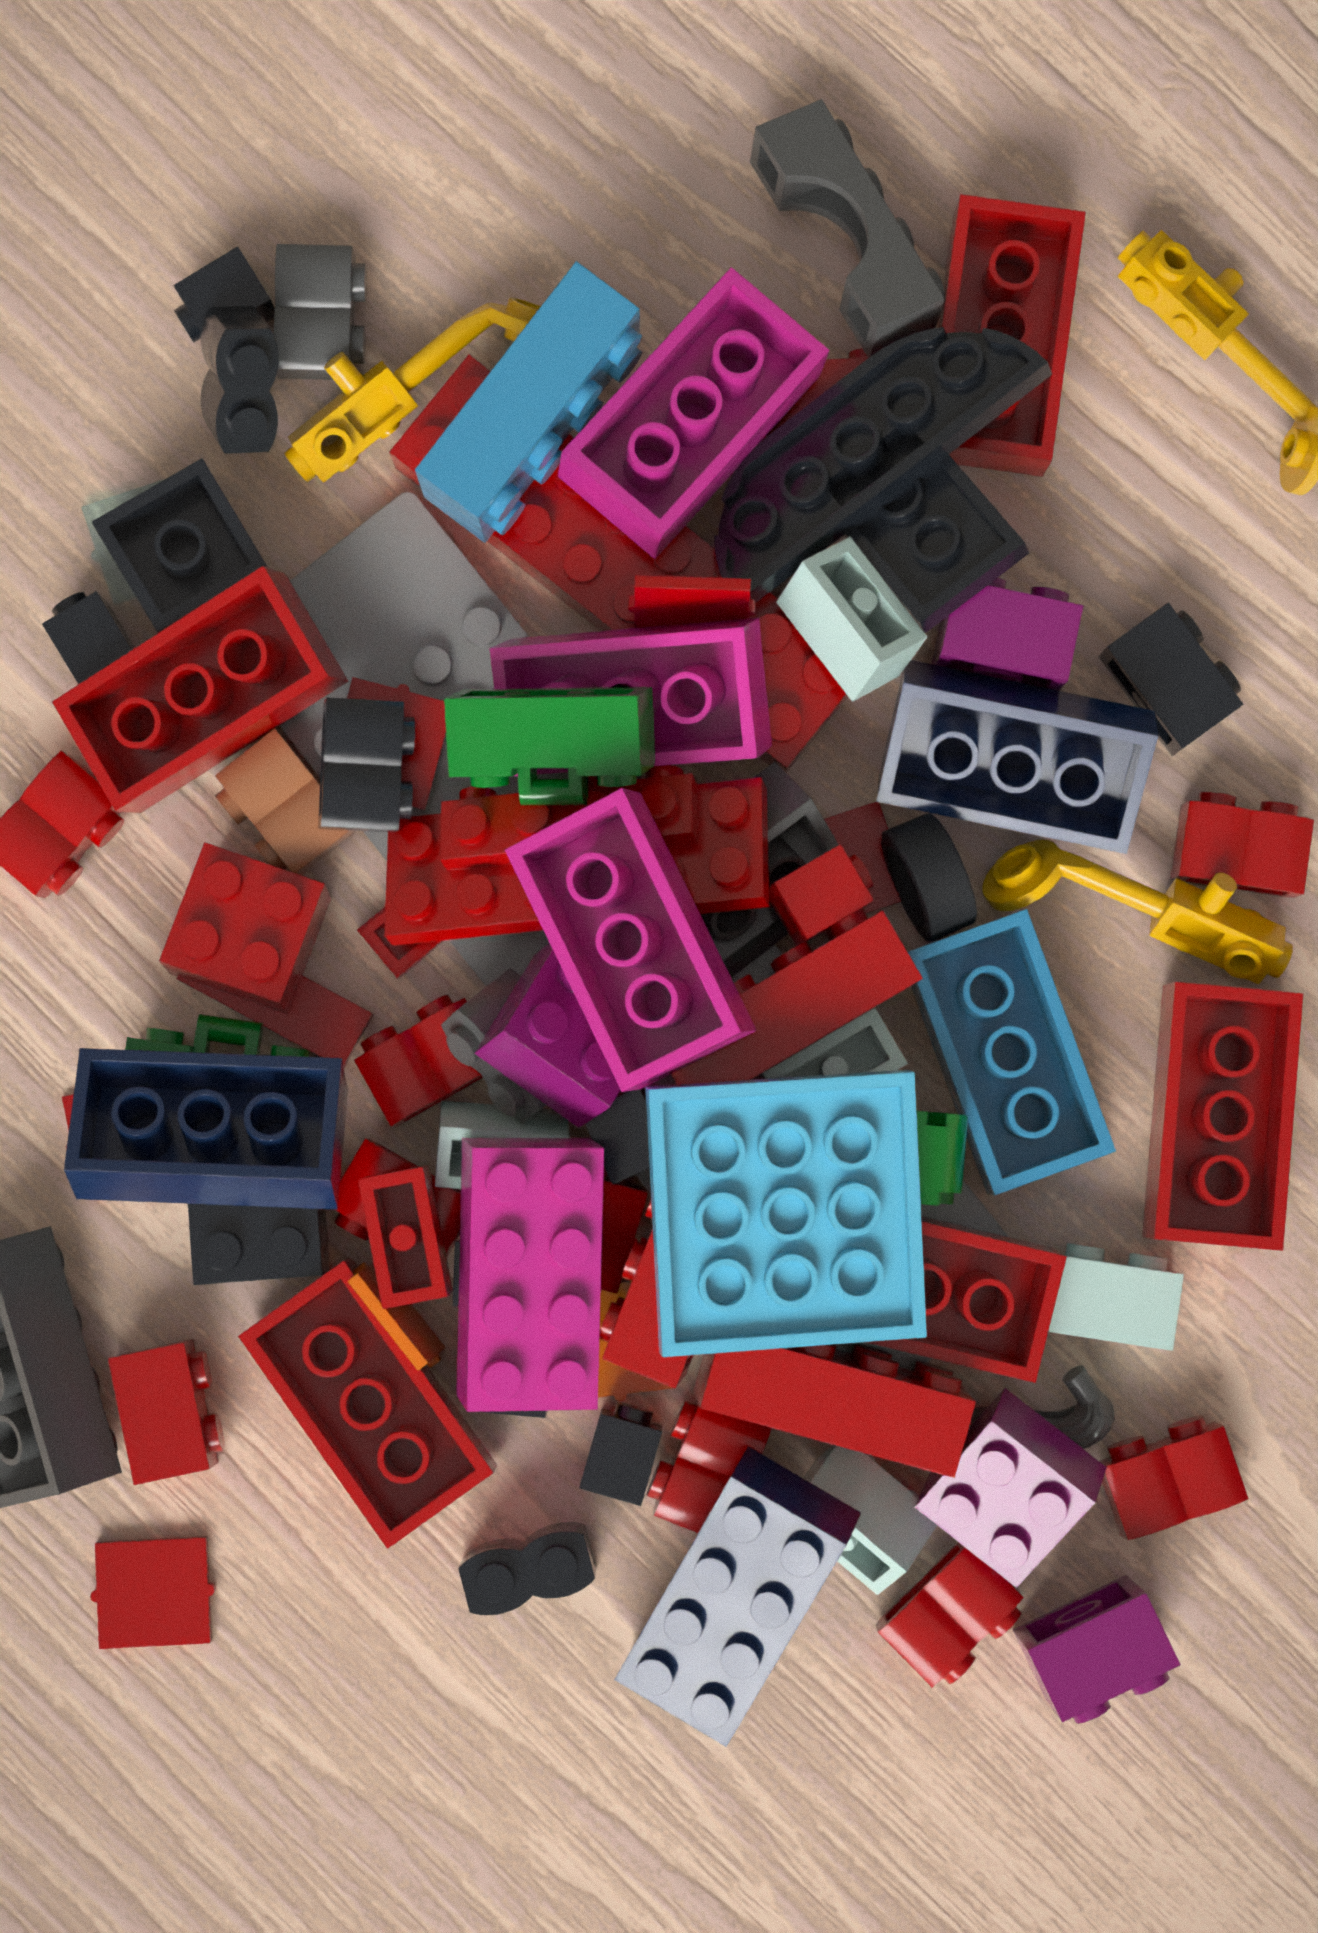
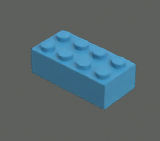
(532, 404)
(1008, 1053)

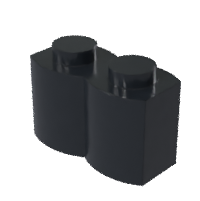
(241, 373)
(363, 765)
(511, 1571)

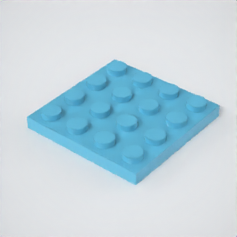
(786, 1212)

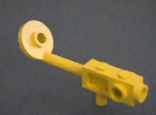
(1208, 318)
(381, 398)
(1182, 917)

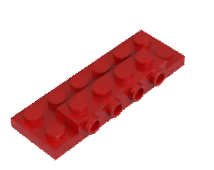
(457, 882)

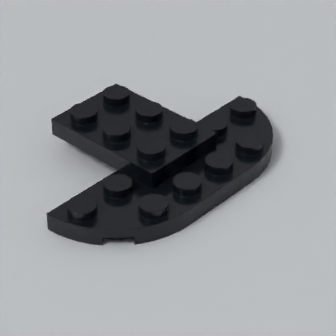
(879, 469)

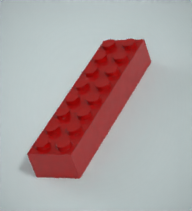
(595, 566)

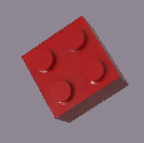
(245, 928)

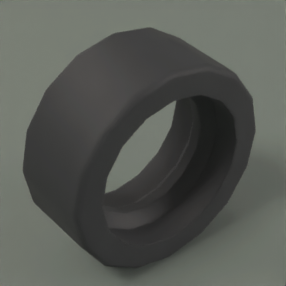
(929, 877)

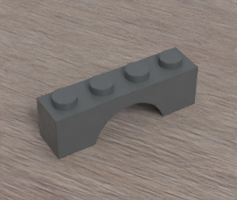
(812, 168)

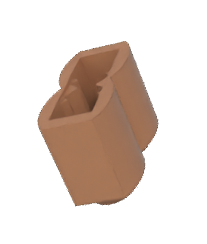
(281, 802)

